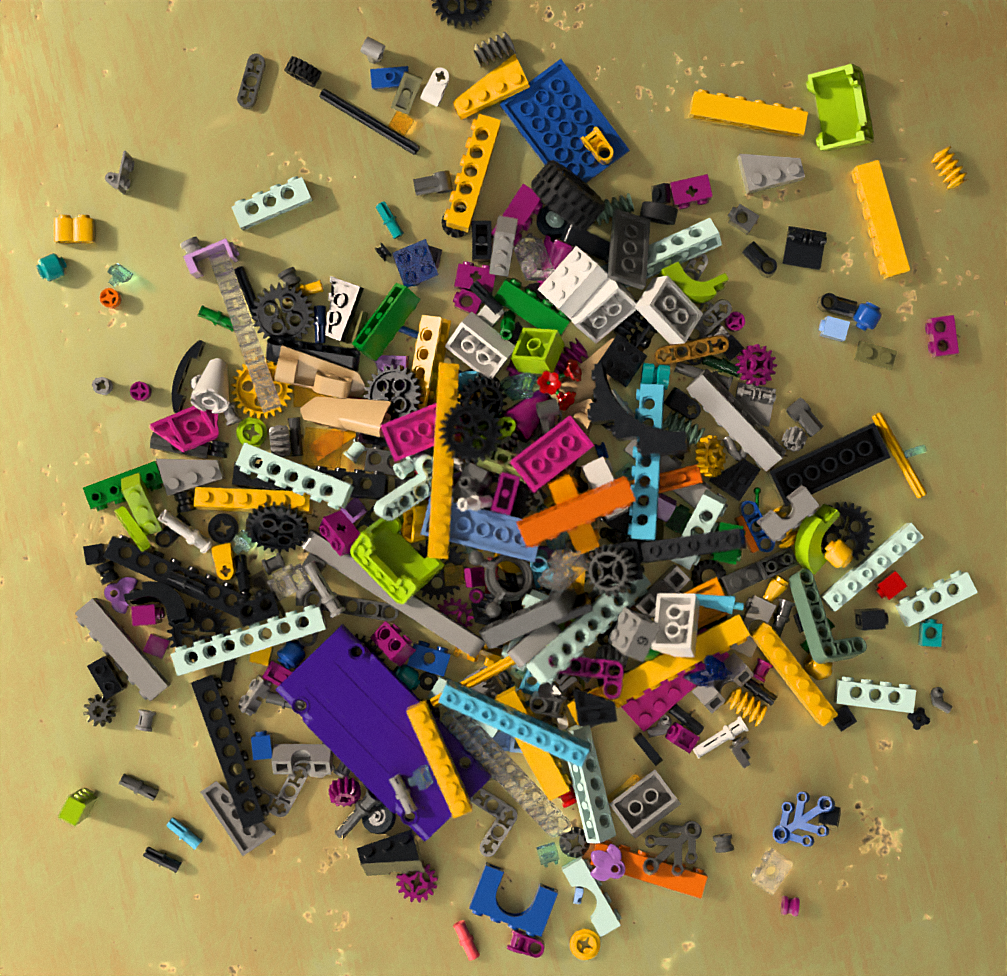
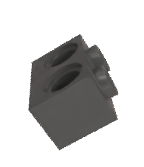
(384, 465)

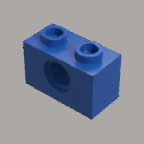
(441, 658)

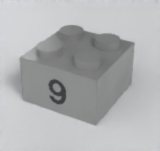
(633, 634)

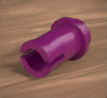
(479, 599)

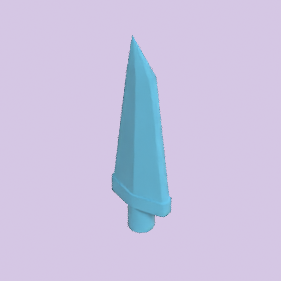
(720, 603)

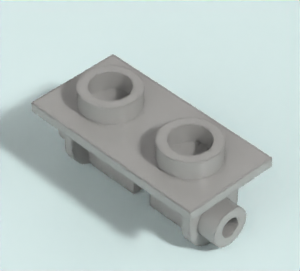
(249, 702)

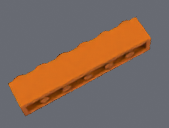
(575, 511)
(690, 882)

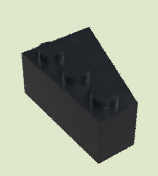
(392, 854)

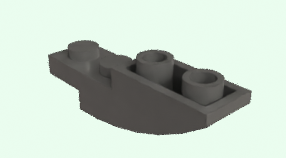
(759, 571)

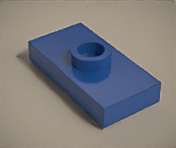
(387, 77)

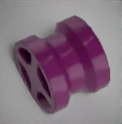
(737, 320)
(137, 390)
(790, 906)

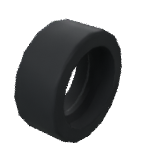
(659, 212)

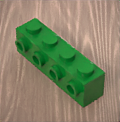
(530, 307)
(386, 321)
(110, 489)

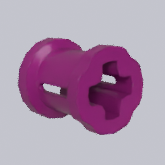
(761, 669)

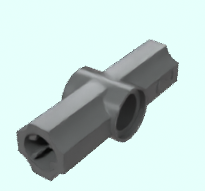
(159, 443)

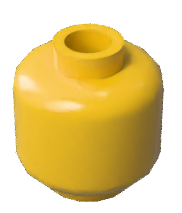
(838, 553)
(816, 670)

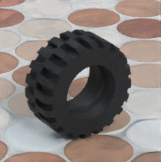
(567, 195)

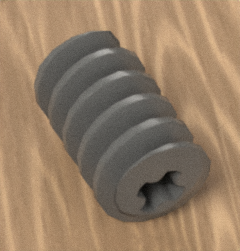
(493, 49)

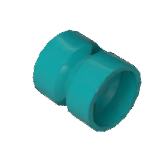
(655, 375)

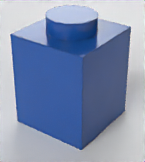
(262, 745)

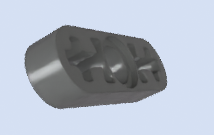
(259, 69)

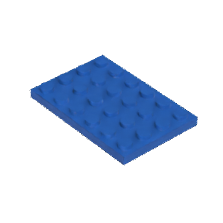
(555, 117)

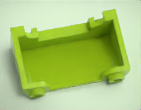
(841, 107)
(393, 560)

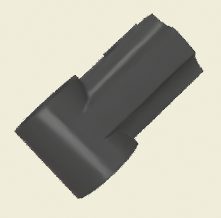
(437, 183)
(801, 413)
(548, 414)

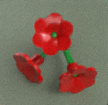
(549, 383)

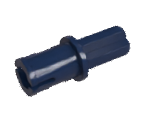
(320, 323)

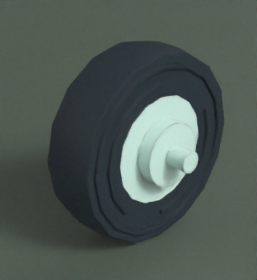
(550, 223)

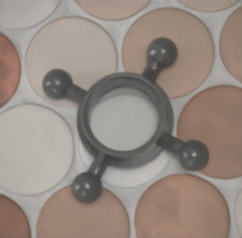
(494, 609)

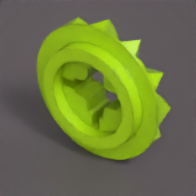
(247, 424)

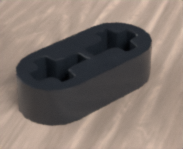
(648, 749)

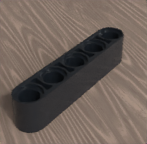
(341, 356)

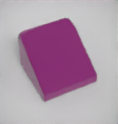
(156, 645)

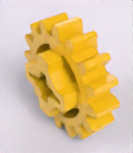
(710, 456)

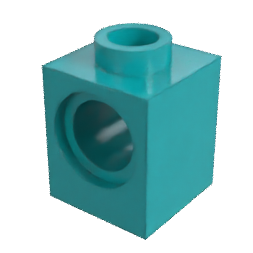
(924, 640)

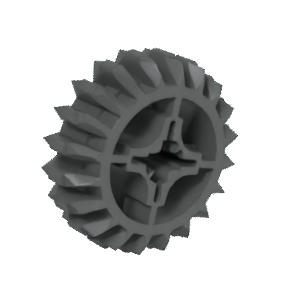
(621, 558)

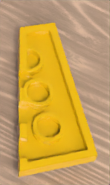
(494, 87)

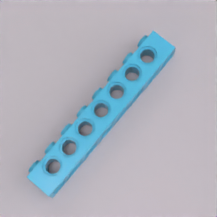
(648, 531)
(514, 723)

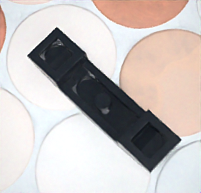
(194, 352)

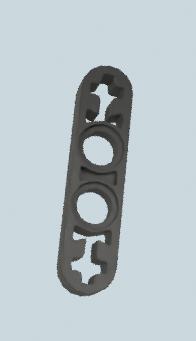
(703, 329)

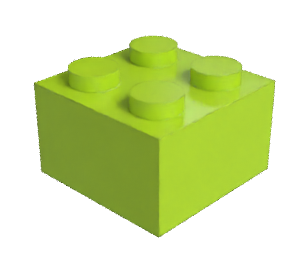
(537, 350)

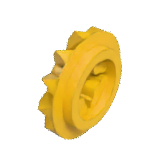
(588, 952)

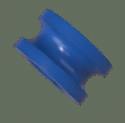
(601, 450)

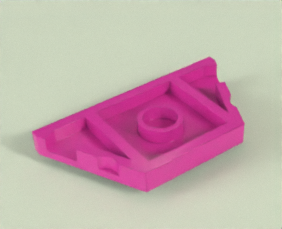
(188, 428)

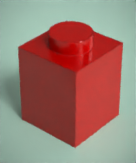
(890, 585)

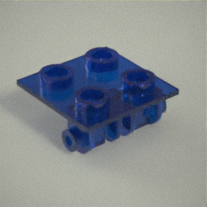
(415, 263)
(714, 670)

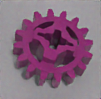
(748, 365)
(461, 608)
(424, 883)

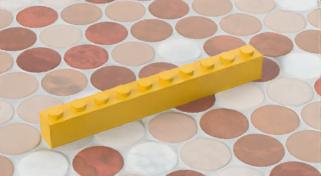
(667, 666)

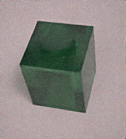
(679, 519)

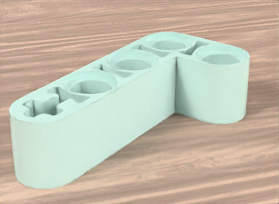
(390, 506)

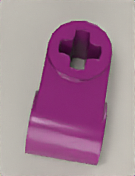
(524, 944)

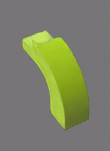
(696, 291)
(810, 537)

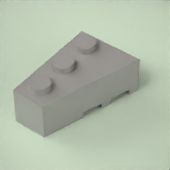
(767, 172)
(186, 474)

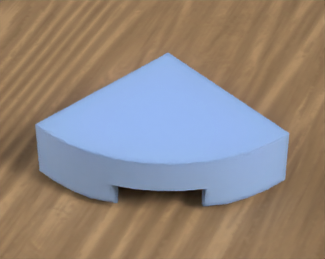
(578, 894)

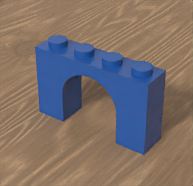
(531, 920)

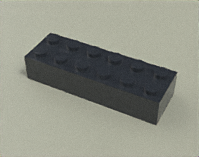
(830, 463)

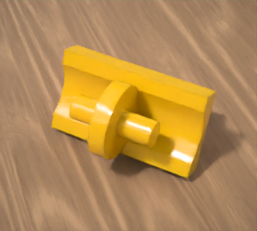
(492, 655)

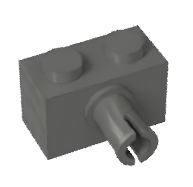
(472, 482)

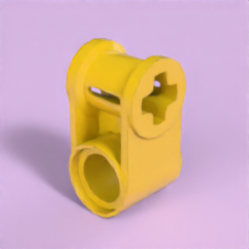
(595, 143)
(224, 557)

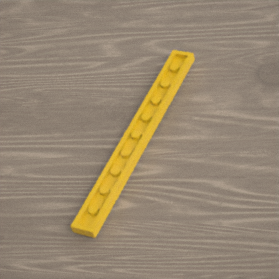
(442, 465)

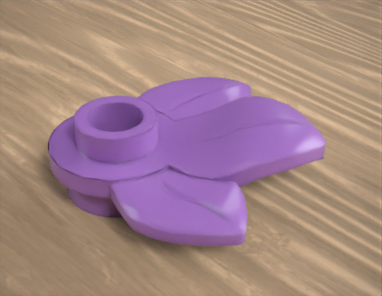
(123, 587)
(604, 863)

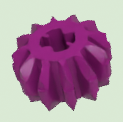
(344, 792)

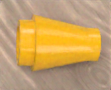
(775, 588)

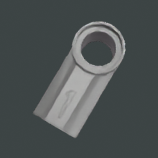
(373, 50)

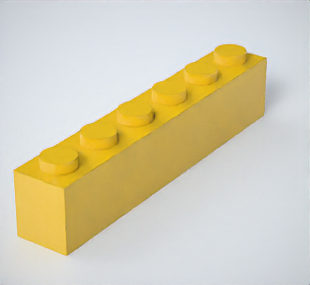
(748, 114)
(881, 219)
(246, 499)
(793, 674)
(439, 759)
(544, 764)

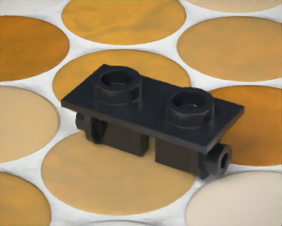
(643, 339)

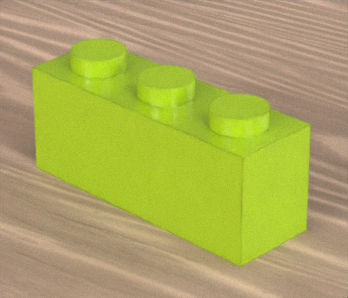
(141, 504)
(78, 806)

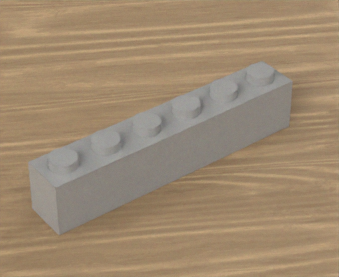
(736, 420)
(690, 494)
(122, 649)

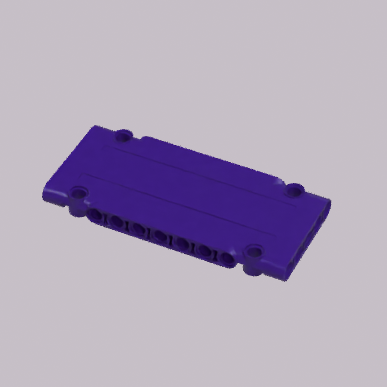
(362, 717)

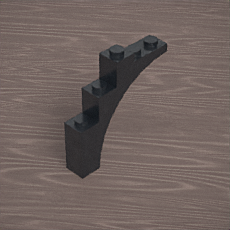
(652, 441)

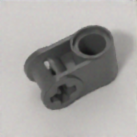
(549, 704)

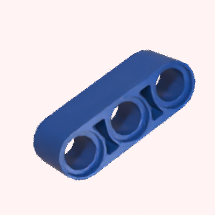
(750, 519)

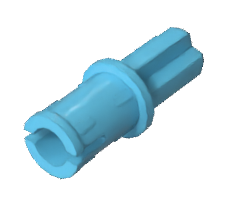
(184, 833)

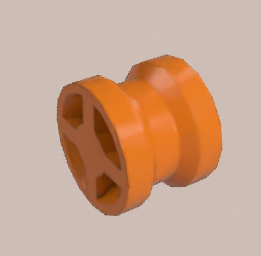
(107, 296)

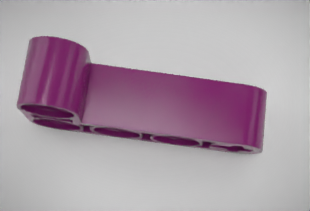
(602, 674)

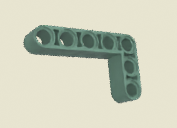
(815, 623)

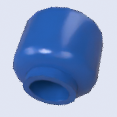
(867, 316)
(291, 654)

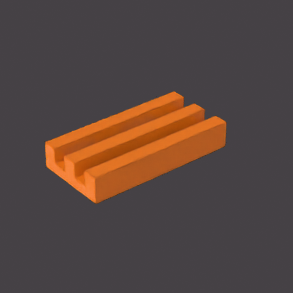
(748, 536)

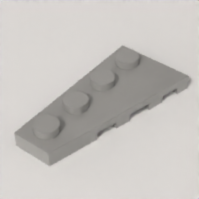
(223, 807)

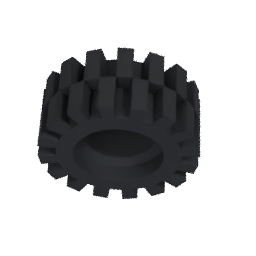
(303, 71)
(704, 565)

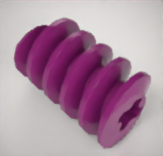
(575, 353)

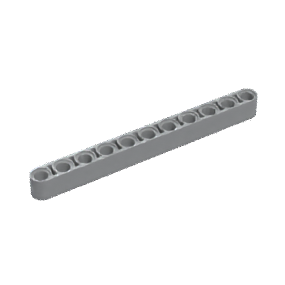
(414, 607)

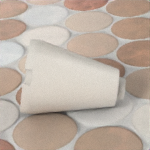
(212, 388)

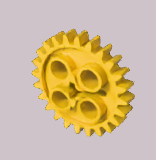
(249, 399)

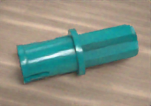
(389, 220)

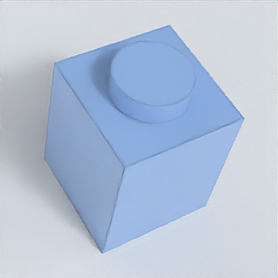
(834, 328)

